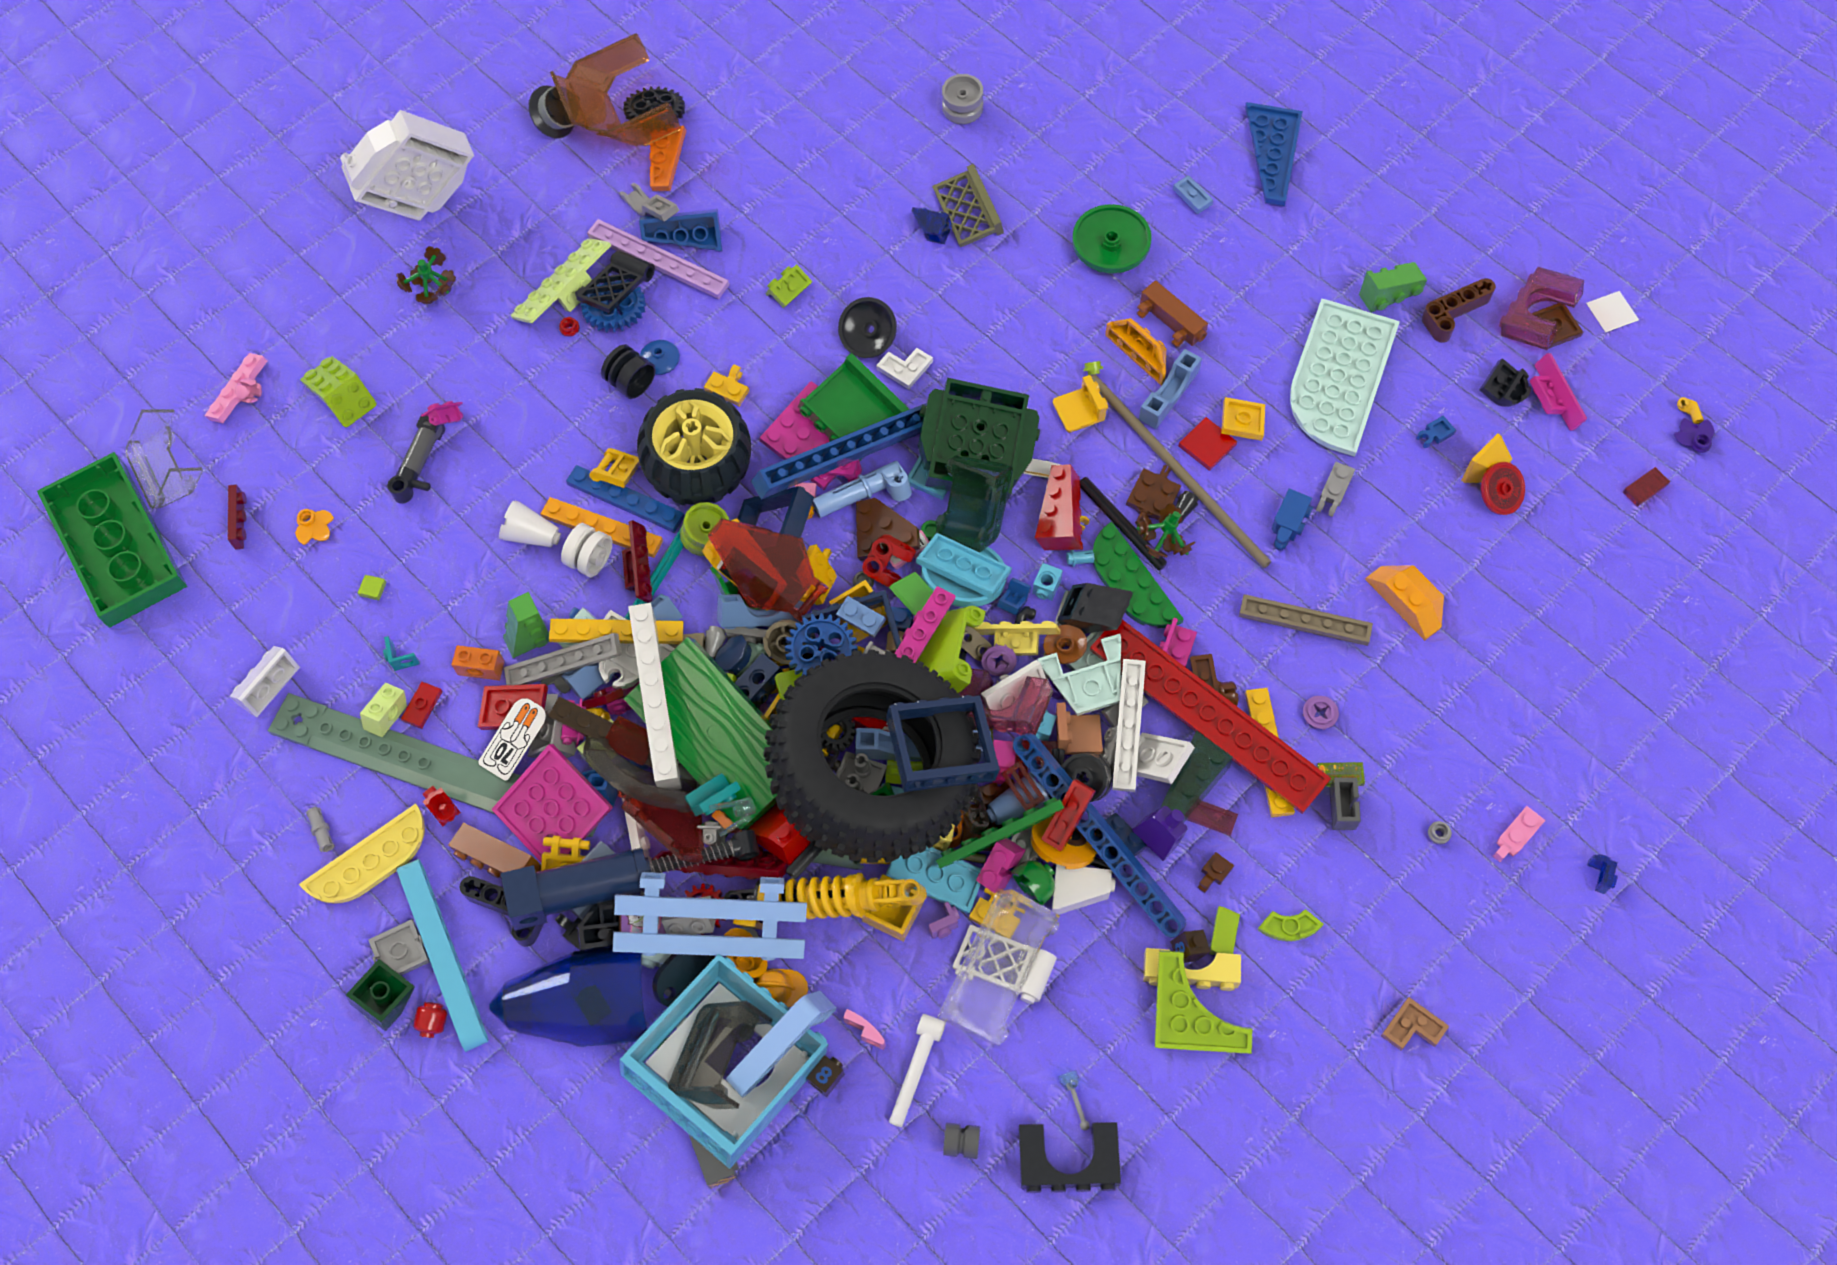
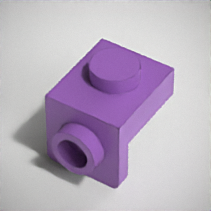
(943, 927)

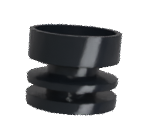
(628, 371)

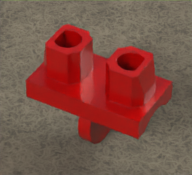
(440, 805)

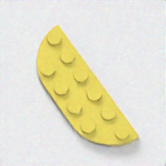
(369, 860)

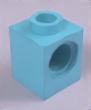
(1047, 574)

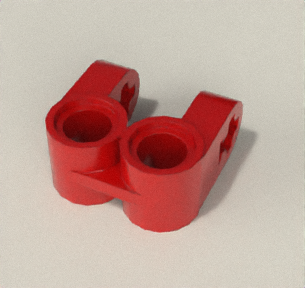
(896, 548)

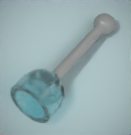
(1070, 1082)

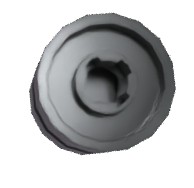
(961, 1140)

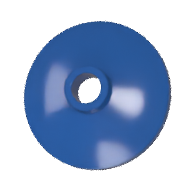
(666, 360)

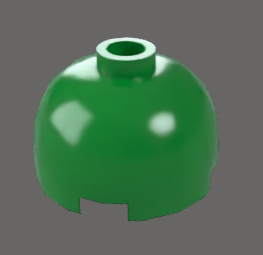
(1035, 880)

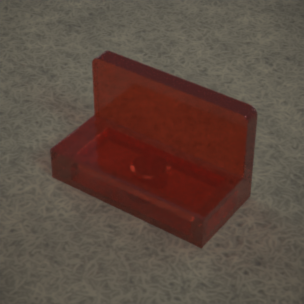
(629, 740)

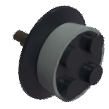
(549, 112)

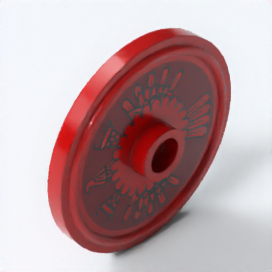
(1503, 488)

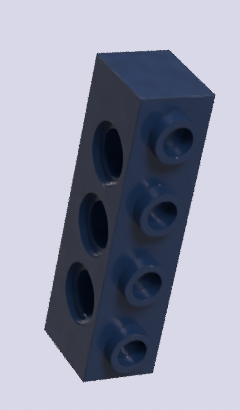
(749, 681)

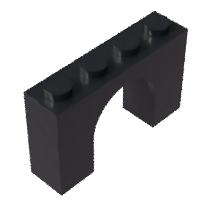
(1039, 1173)

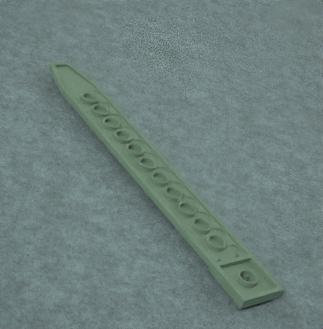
(390, 755)

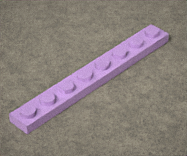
(662, 260)

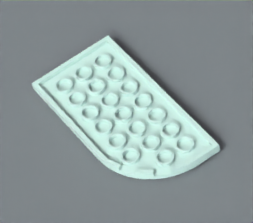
(1340, 374)

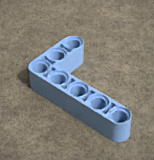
(805, 1013)

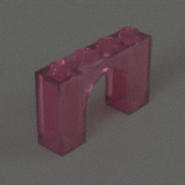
(1540, 286)
(1022, 715)

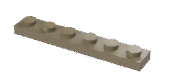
(1305, 620)

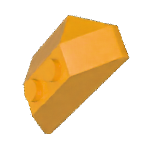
(1139, 346)
(1410, 597)

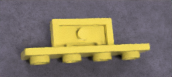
(1020, 637)

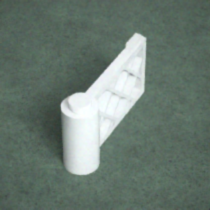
(1037, 976)

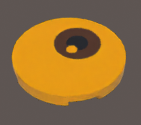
(1075, 855)

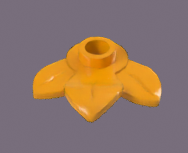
(315, 527)

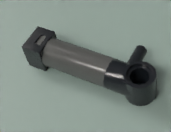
(414, 461)

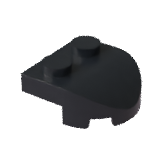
(1506, 384)

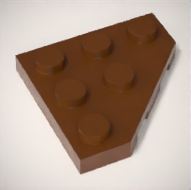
(877, 519)

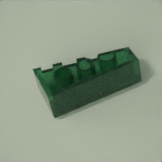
(1197, 776)

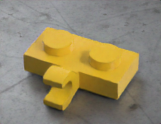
(728, 386)

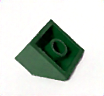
(381, 994)

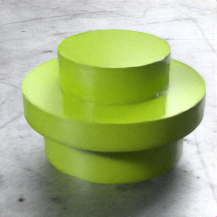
(1093, 367)

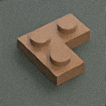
(1412, 1019)

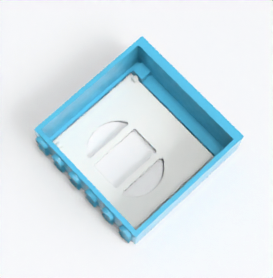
(758, 1107)

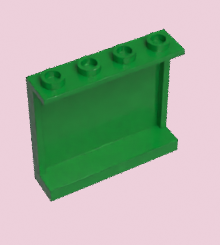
(850, 401)

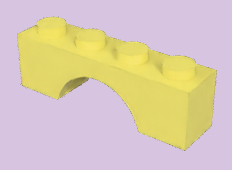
(1222, 972)

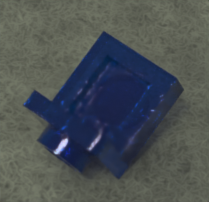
(1607, 867)

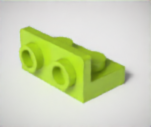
(789, 285)

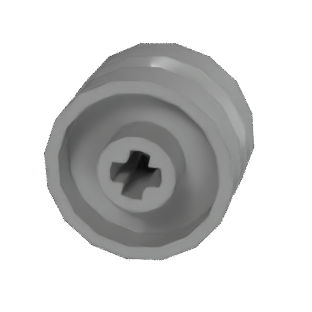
(962, 98)

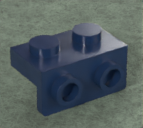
(1125, 833)

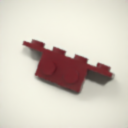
(636, 563)

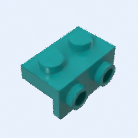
(711, 793)

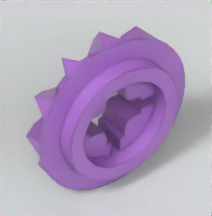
(1003, 667)
(1320, 703)

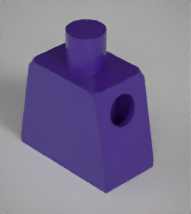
(1162, 831)

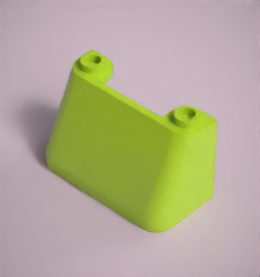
(945, 646)

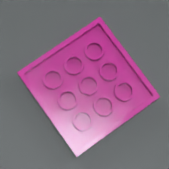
(795, 434)
(551, 801)

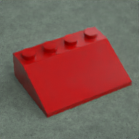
(778, 836)

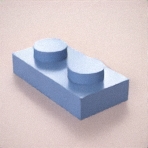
(1193, 194)
(860, 616)

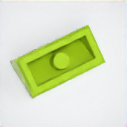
(1224, 931)

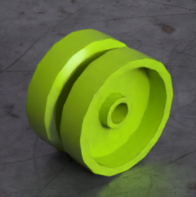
(698, 523)

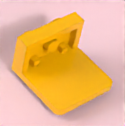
(1081, 406)

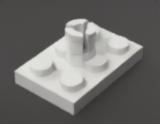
(1008, 690)
(1161, 757)

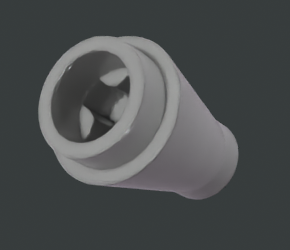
(714, 640)

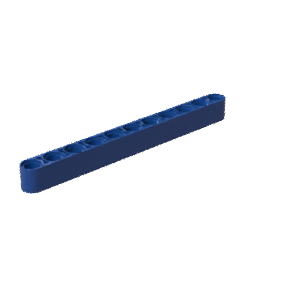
(1110, 838)

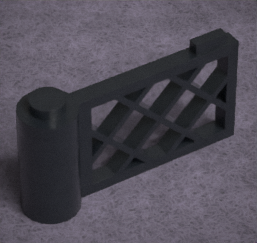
(628, 268)

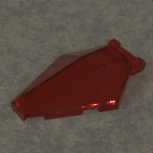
(767, 566)
(668, 826)

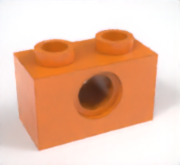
(478, 662)

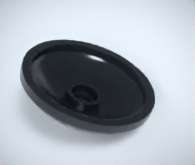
(855, 326)

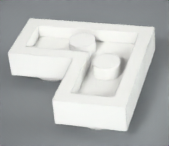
(906, 371)

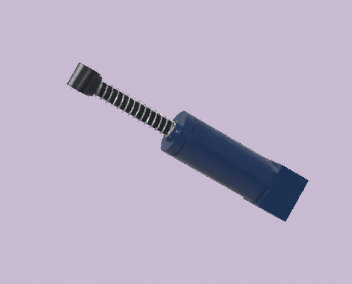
(535, 894)

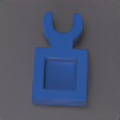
(1437, 430)

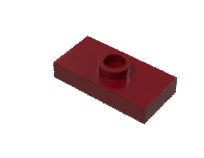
(602, 697)

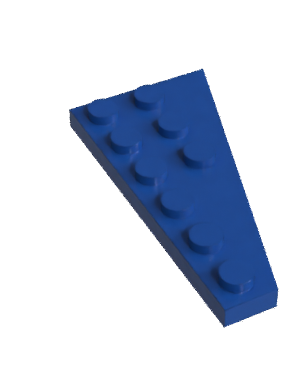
(1274, 143)

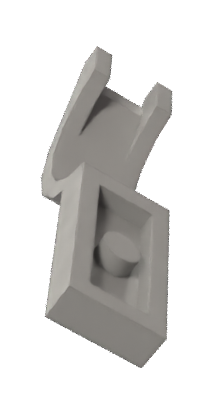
(656, 206)

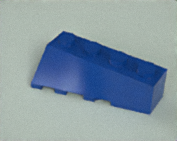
(686, 229)

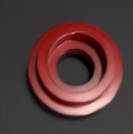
(566, 323)

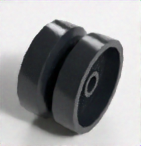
(1095, 768)

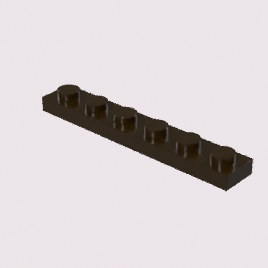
(583, 721)

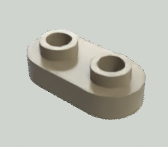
(974, 643)

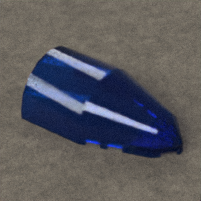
(577, 999)

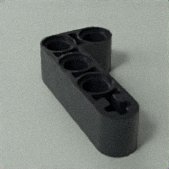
(498, 905)

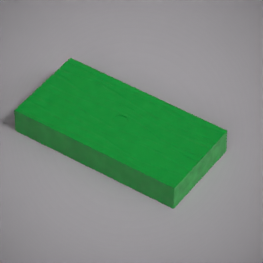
(111, 539)
(714, 726)

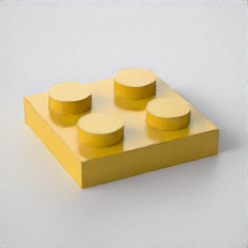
(1243, 418)

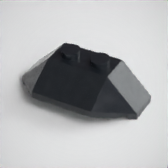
(598, 926)

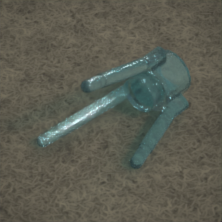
(741, 807)

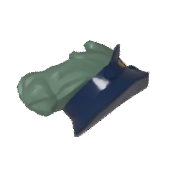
(738, 655)

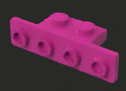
(1556, 393)
(925, 624)

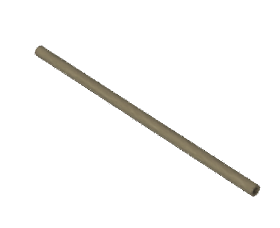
(1182, 474)

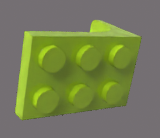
(339, 390)

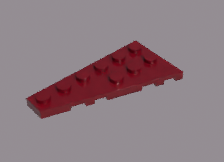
(761, 866)

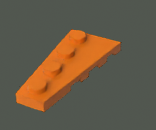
(664, 160)

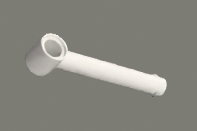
(930, 1031)

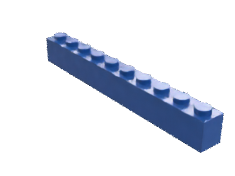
(837, 453)

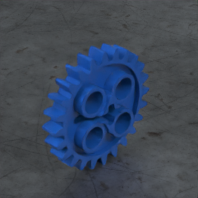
(629, 308)
(826, 630)

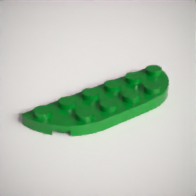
(1122, 569)
(991, 836)

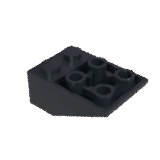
(1094, 607)

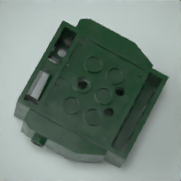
(951, 429)

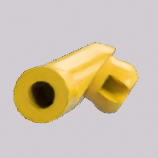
(1691, 408)

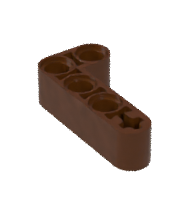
(1441, 312)

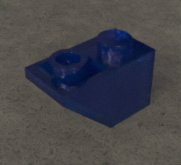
(933, 224)

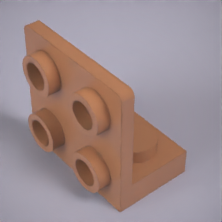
(1078, 733)

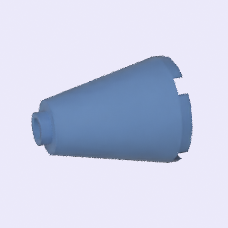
(1007, 805)

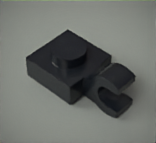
(571, 932)

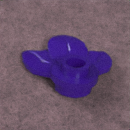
(1691, 434)

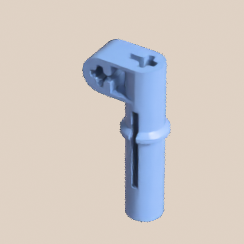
(865, 486)

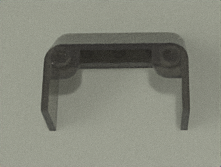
(709, 1051)

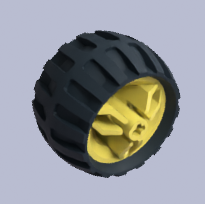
(709, 430)

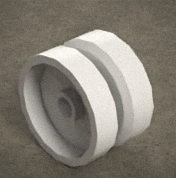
(586, 550)

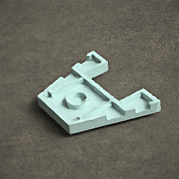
(1090, 686)

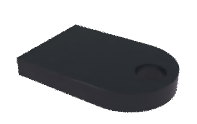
(678, 974)

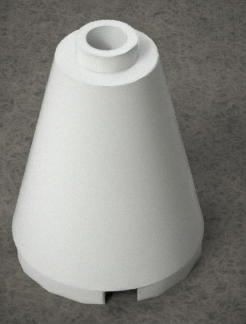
(528, 527)

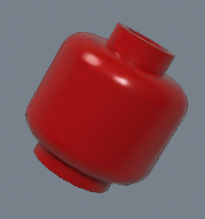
(430, 1019)

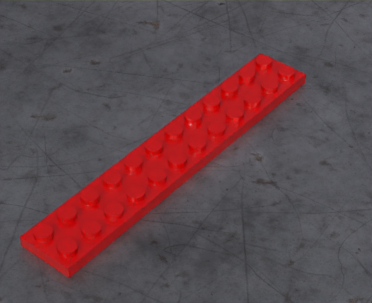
(1220, 721)

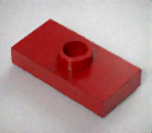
(421, 705)

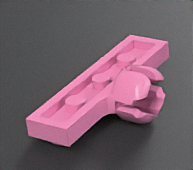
(239, 389)

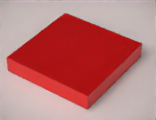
(1207, 443)

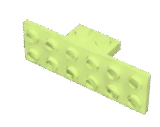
(562, 282)

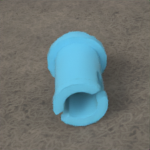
(1079, 557)

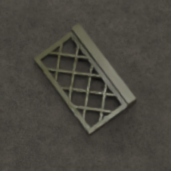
(984, 204)

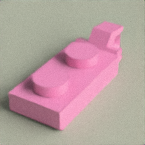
(1518, 833)

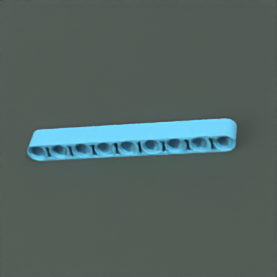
(442, 955)

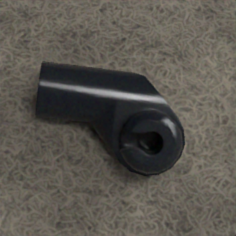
(1024, 614)

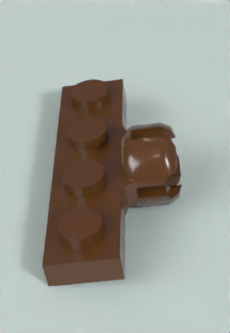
(1204, 668)

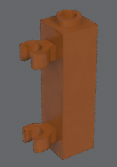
(1173, 313)

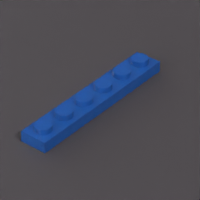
(626, 499)

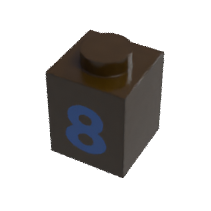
(1192, 944)
(826, 1075)

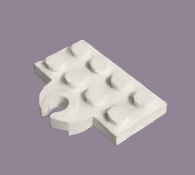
(626, 663)

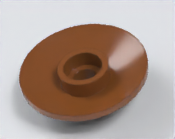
(1068, 636)

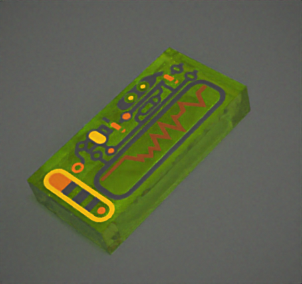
(1343, 770)

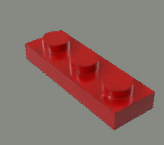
(1065, 821)

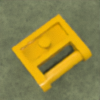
(620, 471)

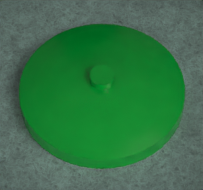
(1111, 238)

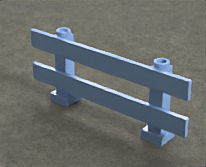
(653, 906)

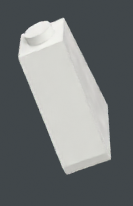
(1080, 887)

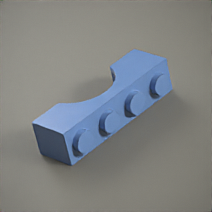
(1180, 377)
(734, 613)

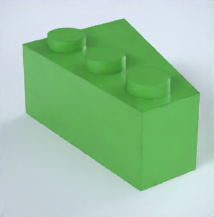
(1391, 285)
(524, 626)

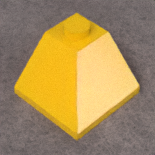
(1491, 453)

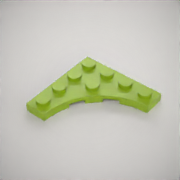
(1182, 1018)

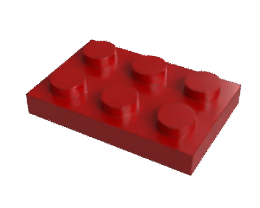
(500, 699)

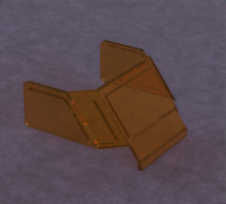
(588, 102)

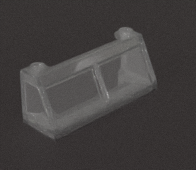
(998, 966)

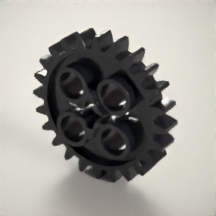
(653, 98)

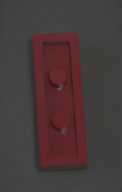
(236, 516)

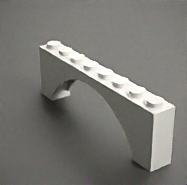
(654, 698)

